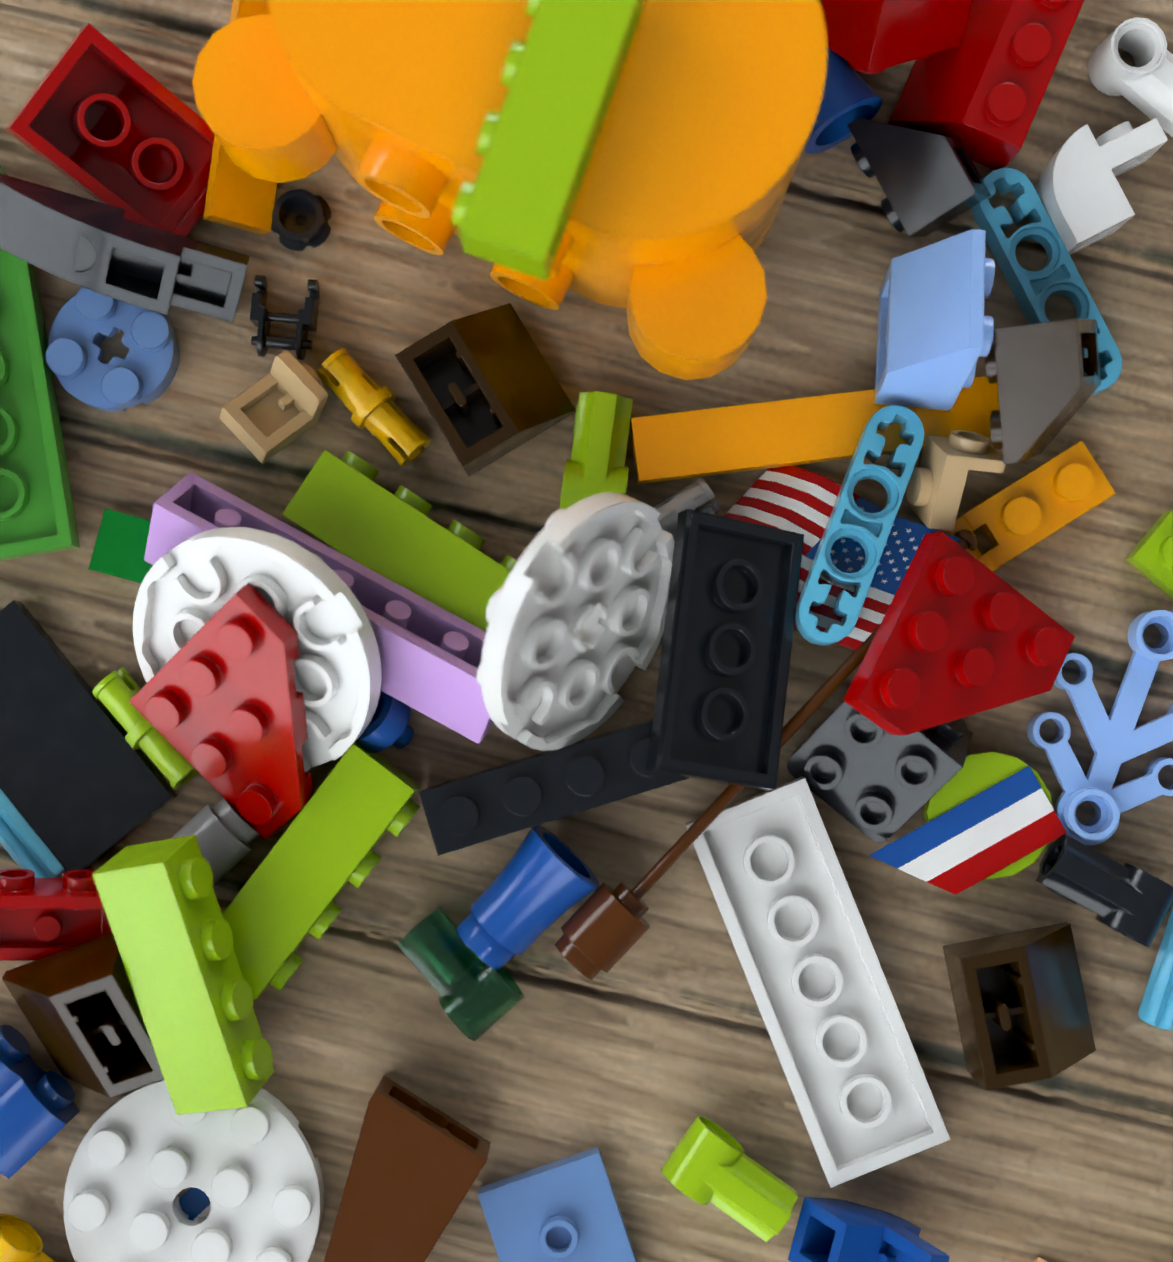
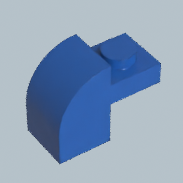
(857, 1233)

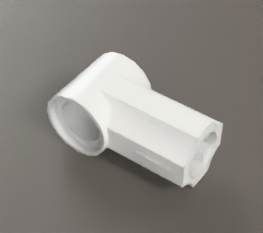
(1149, 82)

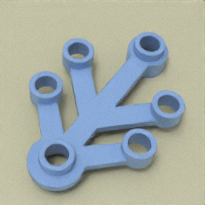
(1111, 737)

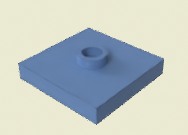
(558, 1213)

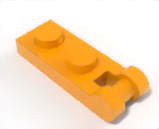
(1036, 505)

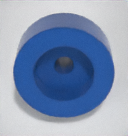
(387, 726)

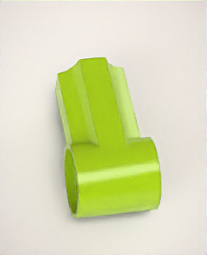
(597, 447)
(714, 1169)

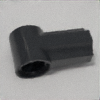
(1118, 893)

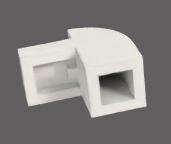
(1082, 184)

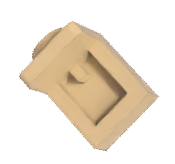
(276, 407)
(940, 479)

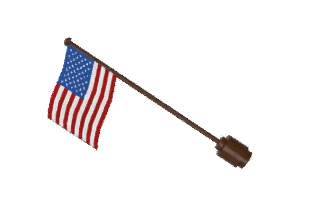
(797, 503)

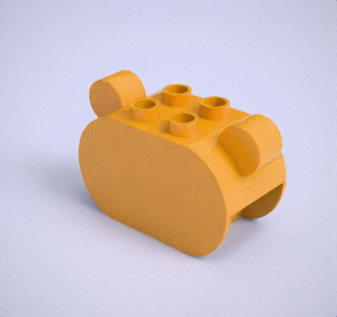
(673, 190)

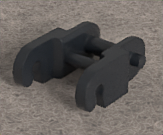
(262, 318)

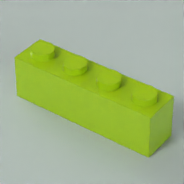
(544, 131)
(396, 537)
(314, 862)
(185, 974)

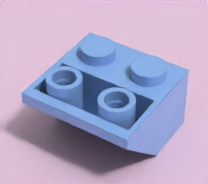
(933, 322)

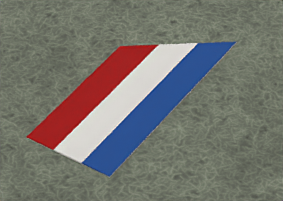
(978, 835)

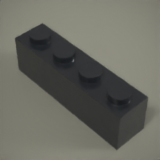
(541, 788)

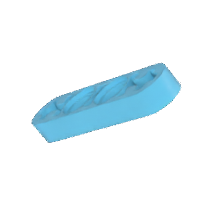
(1058, 275)
(866, 528)

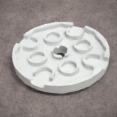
(576, 620)
(336, 642)
(246, 1160)

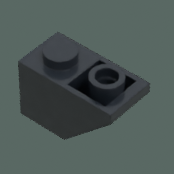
(921, 173)

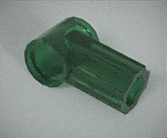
(468, 988)

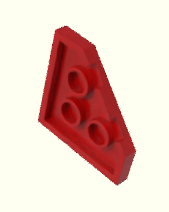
(954, 645)
(236, 710)

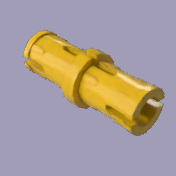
(373, 407)

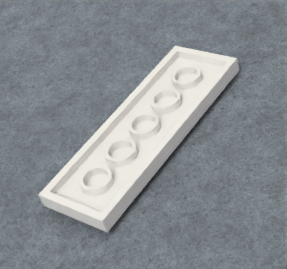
(818, 983)

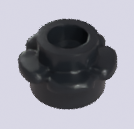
(296, 204)

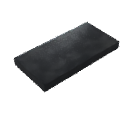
(726, 651)
(65, 750)

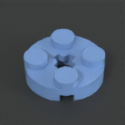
(123, 383)

